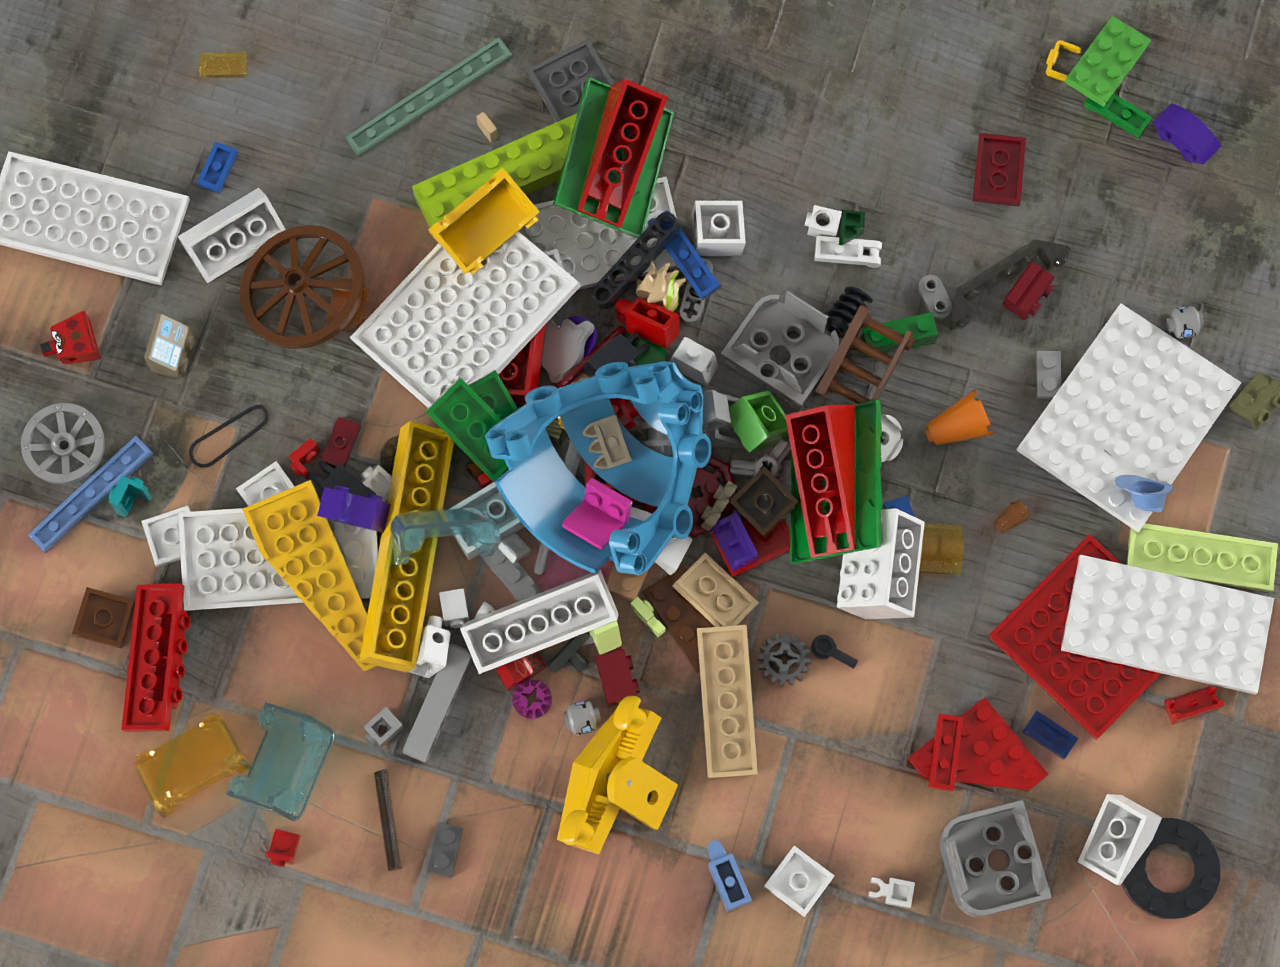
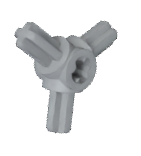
(770, 461)

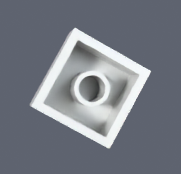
(718, 228)

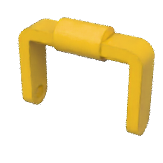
(1053, 55)

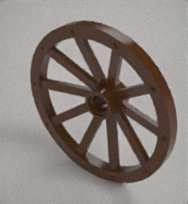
(303, 288)

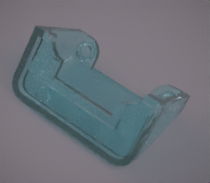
(411, 529)
(284, 763)

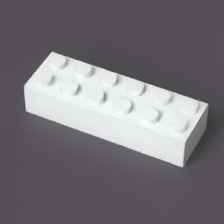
(539, 621)

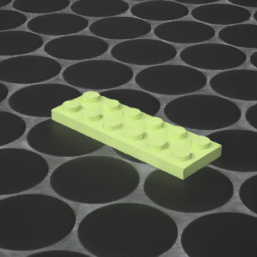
(1204, 557)

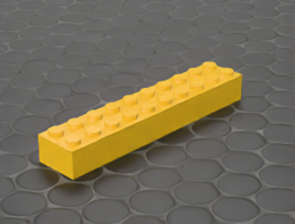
(402, 590)

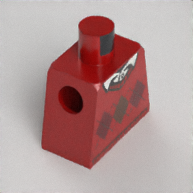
(72, 340)

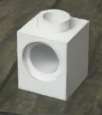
(831, 216)
(454, 608)

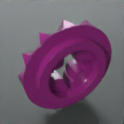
(537, 709)

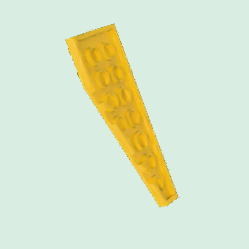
(310, 562)

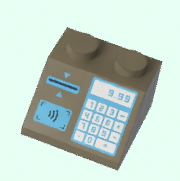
(168, 347)

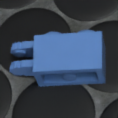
(727, 878)

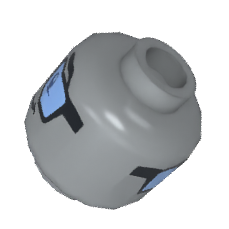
(1185, 322)
(581, 717)

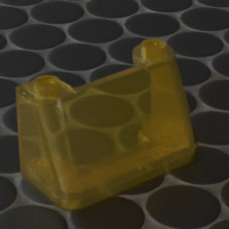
(190, 763)

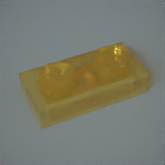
(223, 65)

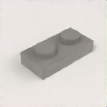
(1047, 373)

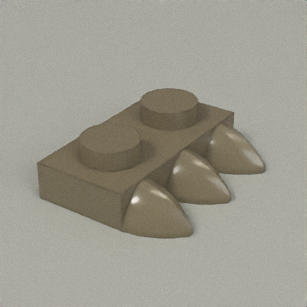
(609, 442)
(722, 497)

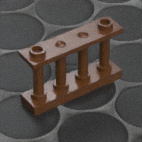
(852, 341)

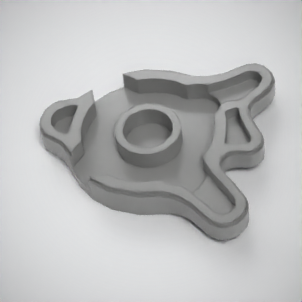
(564, 347)

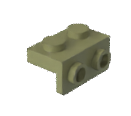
(1258, 400)

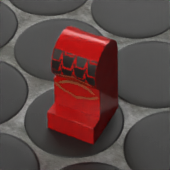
(520, 670)

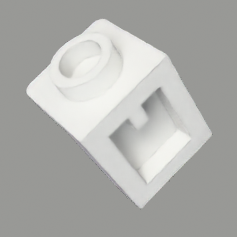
(377, 480)

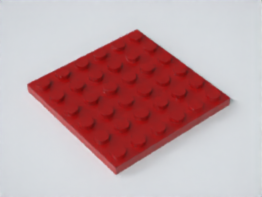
(1032, 636)

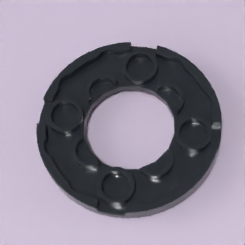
(1202, 887)

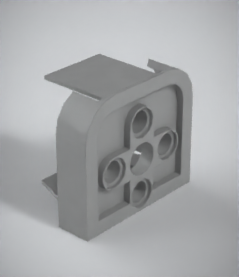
(773, 322)
(980, 892)

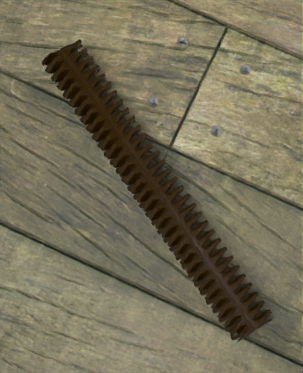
(386, 820)

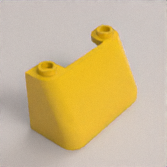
(484, 222)

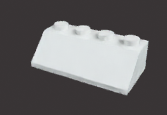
(231, 234)

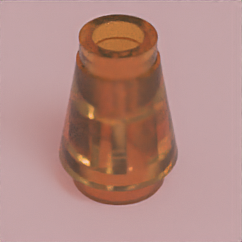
(1012, 516)

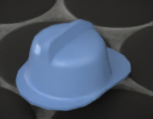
(1144, 492)

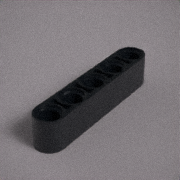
(632, 272)

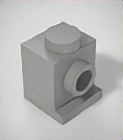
(383, 719)

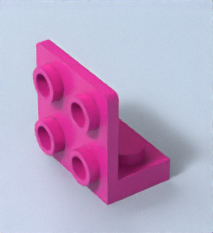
(598, 514)

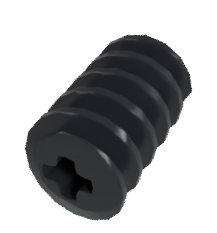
(846, 309)

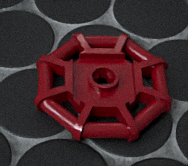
(708, 485)

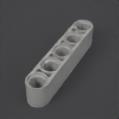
(438, 704)

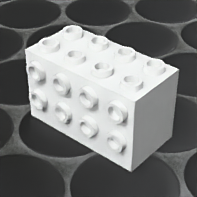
(884, 579)

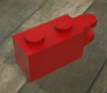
(649, 321)

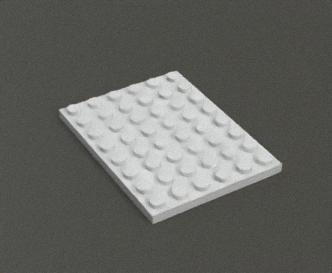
(462, 323)
(1137, 400)

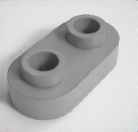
(935, 296)

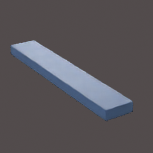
(90, 494)

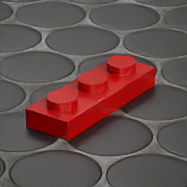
(945, 752)

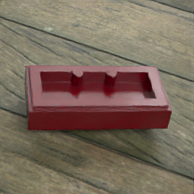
(341, 442)

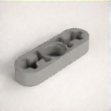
(685, 306)

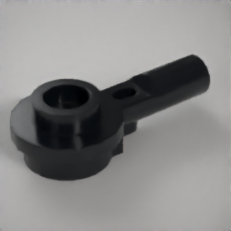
(825, 647)

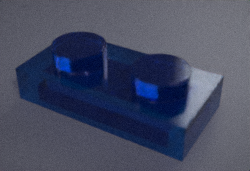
(1050, 735)

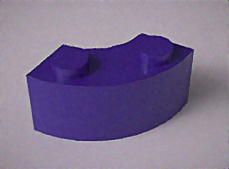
(1186, 134)
(353, 509)

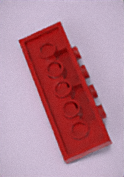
(155, 658)

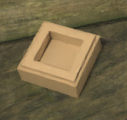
(487, 127)

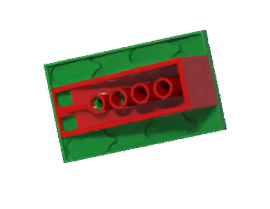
(615, 155)
(835, 480)

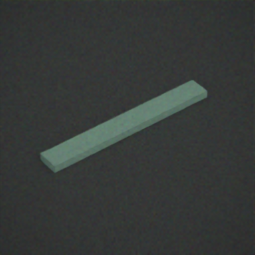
(428, 97)

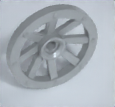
(59, 440)

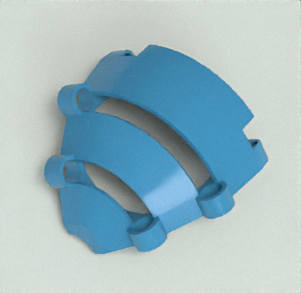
(546, 492)

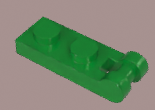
(1121, 114)

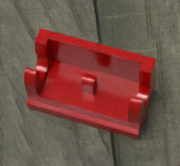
(1193, 704)

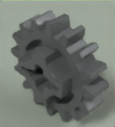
(774, 658)

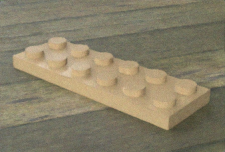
(727, 701)

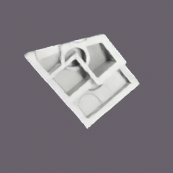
(673, 552)

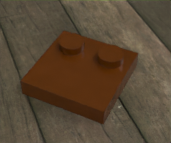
(103, 617)

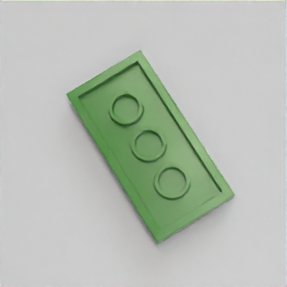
(1108, 61)

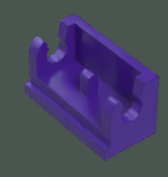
(735, 542)

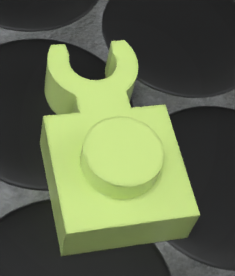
(644, 611)

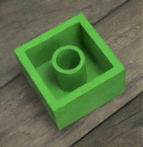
(758, 421)

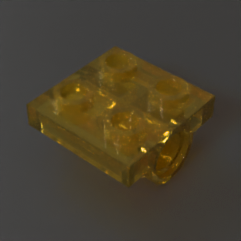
(942, 549)

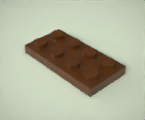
(678, 615)

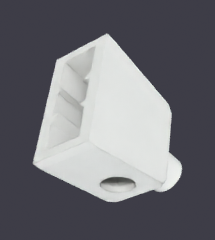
(693, 361)
(432, 648)

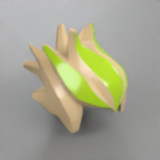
(660, 287)

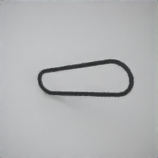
(222, 426)

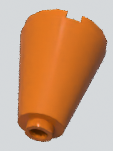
(959, 422)

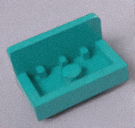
(125, 493)

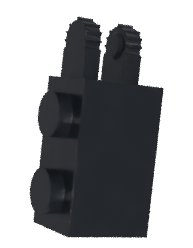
(617, 350)
(340, 477)

